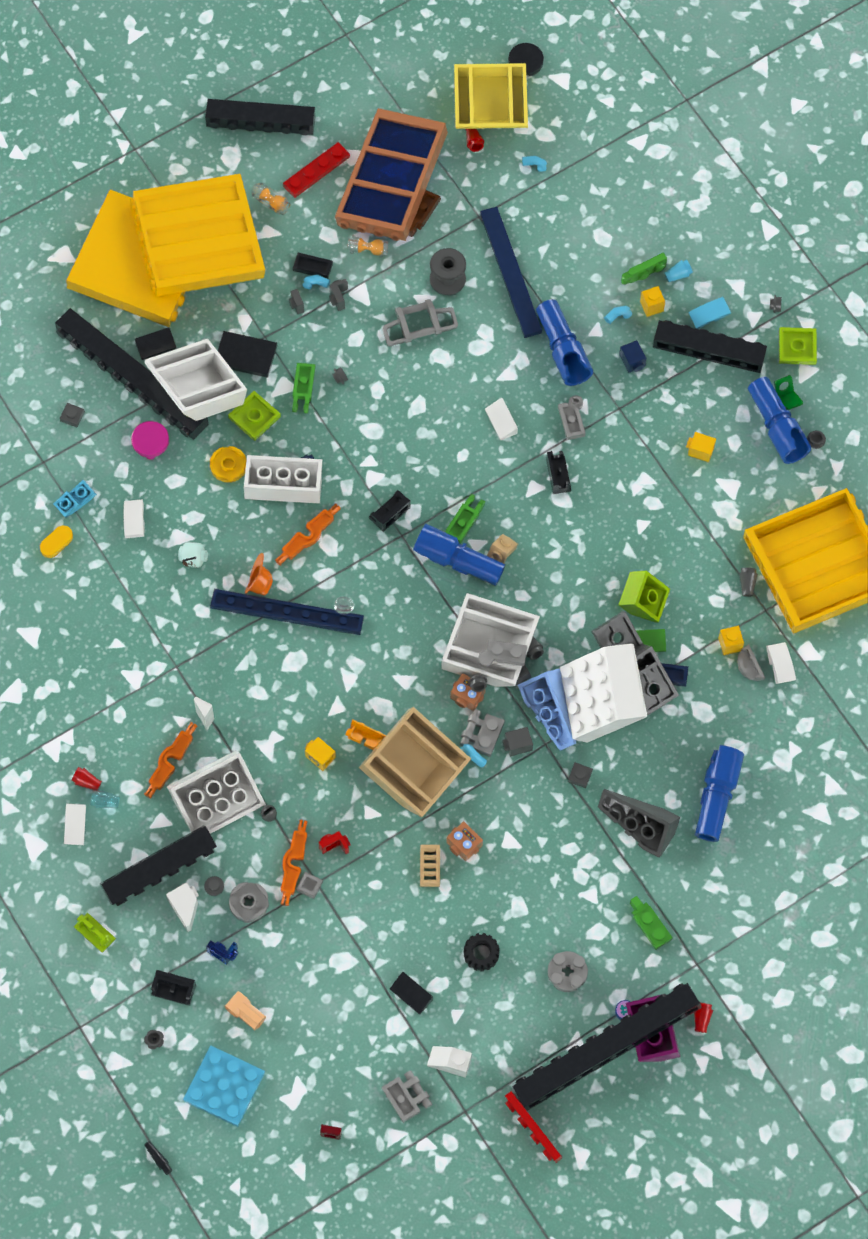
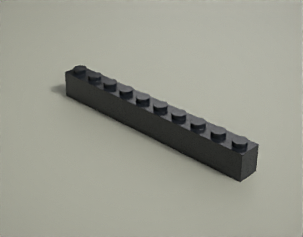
(126, 370)
(607, 1046)

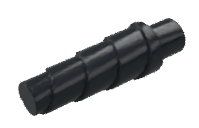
(159, 1159)

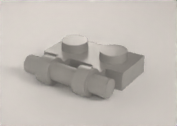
(488, 734)
(400, 1098)

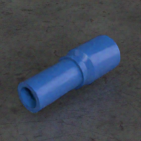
(567, 351)
(783, 429)
(447, 550)
(720, 779)

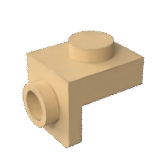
(502, 548)

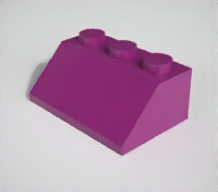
(659, 1047)

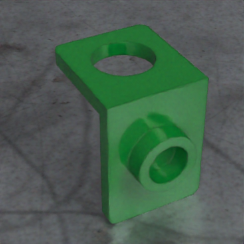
(788, 396)

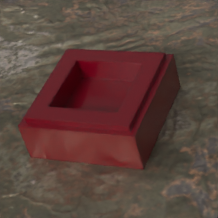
(330, 1132)

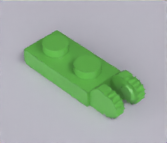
(303, 385)
(464, 519)

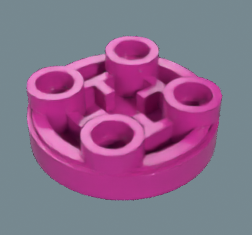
(150, 439)

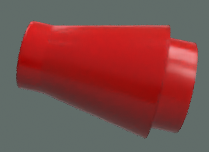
(474, 140)
(85, 779)
(702, 1017)

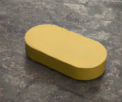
(56, 541)

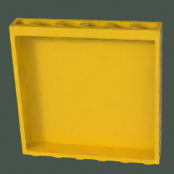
(114, 267)

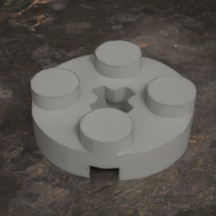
(248, 913)
(575, 979)

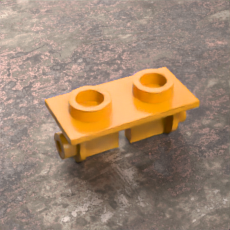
(359, 731)

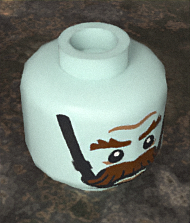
(192, 554)

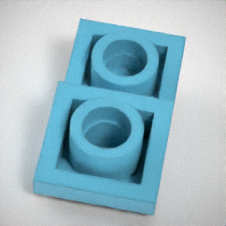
(709, 312)
(75, 499)

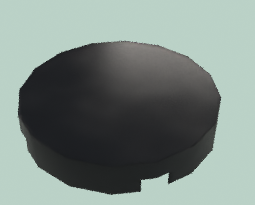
(528, 54)

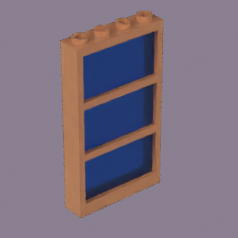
(391, 174)

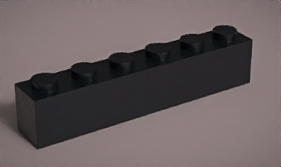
(260, 116)
(709, 346)
(157, 865)

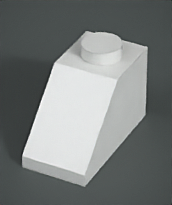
(184, 903)
(450, 1060)

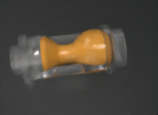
(277, 203)
(376, 247)

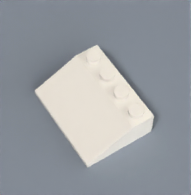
(216, 794)

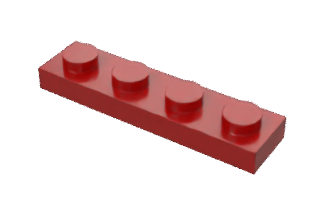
(316, 170)
(527, 1121)

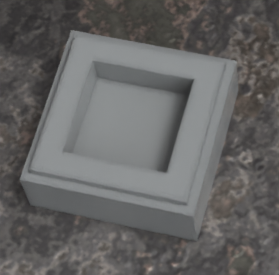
(309, 885)

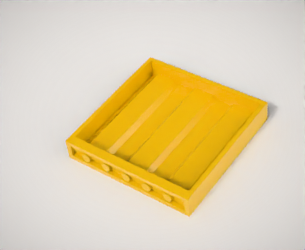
(197, 235)
(814, 559)

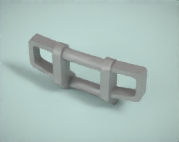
(408, 336)

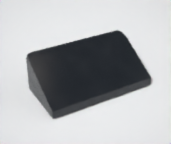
(155, 343)
(411, 993)

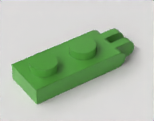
(644, 269)

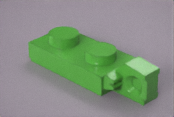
(650, 923)

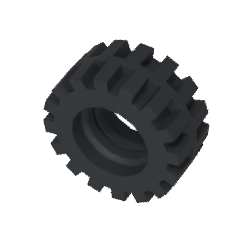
(477, 940)

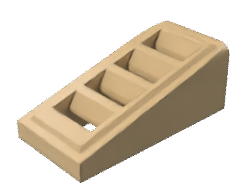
(429, 849)

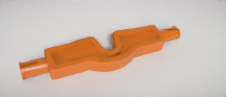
(301, 541)
(166, 769)
(292, 872)

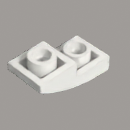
(133, 518)
(781, 661)
(74, 824)

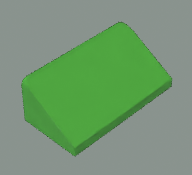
(654, 638)

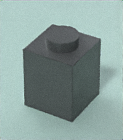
(518, 741)

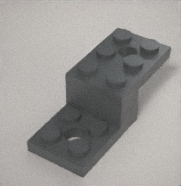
(648, 663)

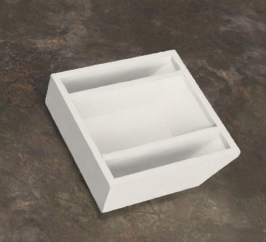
(198, 380)
(475, 626)
(603, 692)

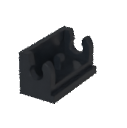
(558, 472)
(390, 511)
(173, 987)

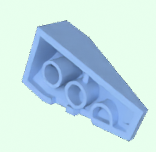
(548, 702)

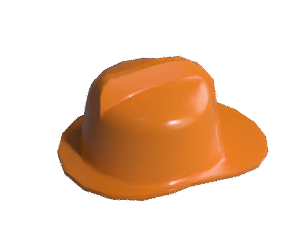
(260, 578)

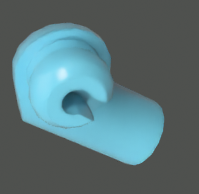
(315, 279)

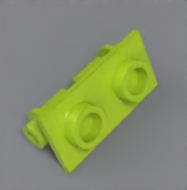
(94, 932)

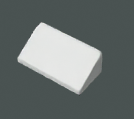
(501, 419)
(204, 712)

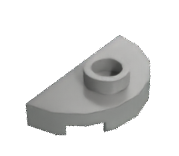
(748, 665)

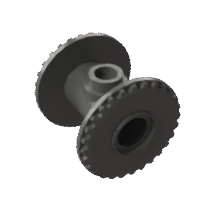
(447, 271)

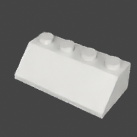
(283, 479)

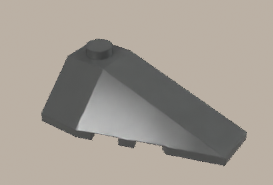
(646, 823)

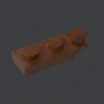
(426, 208)

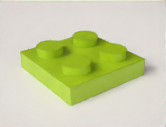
(797, 346)
(254, 416)

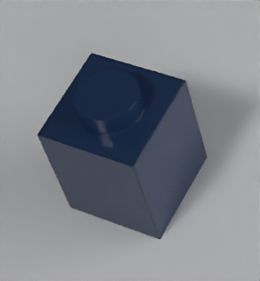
(633, 356)

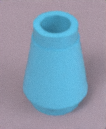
(678, 271)

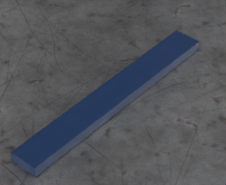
(510, 272)
(286, 611)

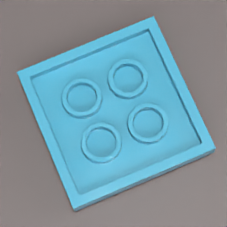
(224, 1086)

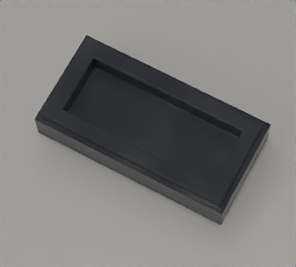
(312, 265)

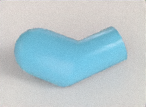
(535, 160)
(618, 311)
(474, 755)

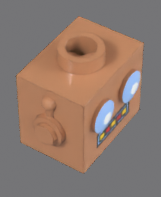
(463, 694)
(464, 841)

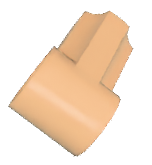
(240, 1007)

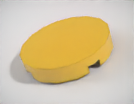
(228, 464)

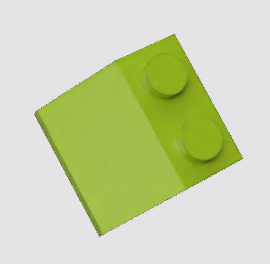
(644, 596)

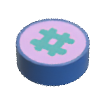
(621, 1009)

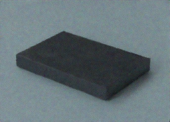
(247, 353)

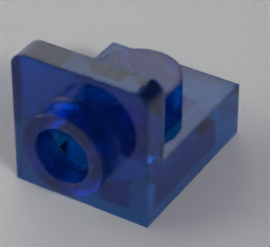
(219, 951)

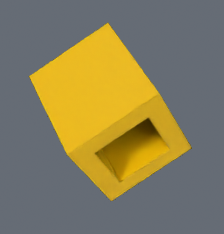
(652, 301)
(701, 446)
(731, 640)
(320, 753)

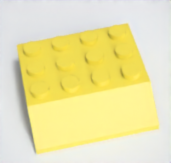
(490, 96)

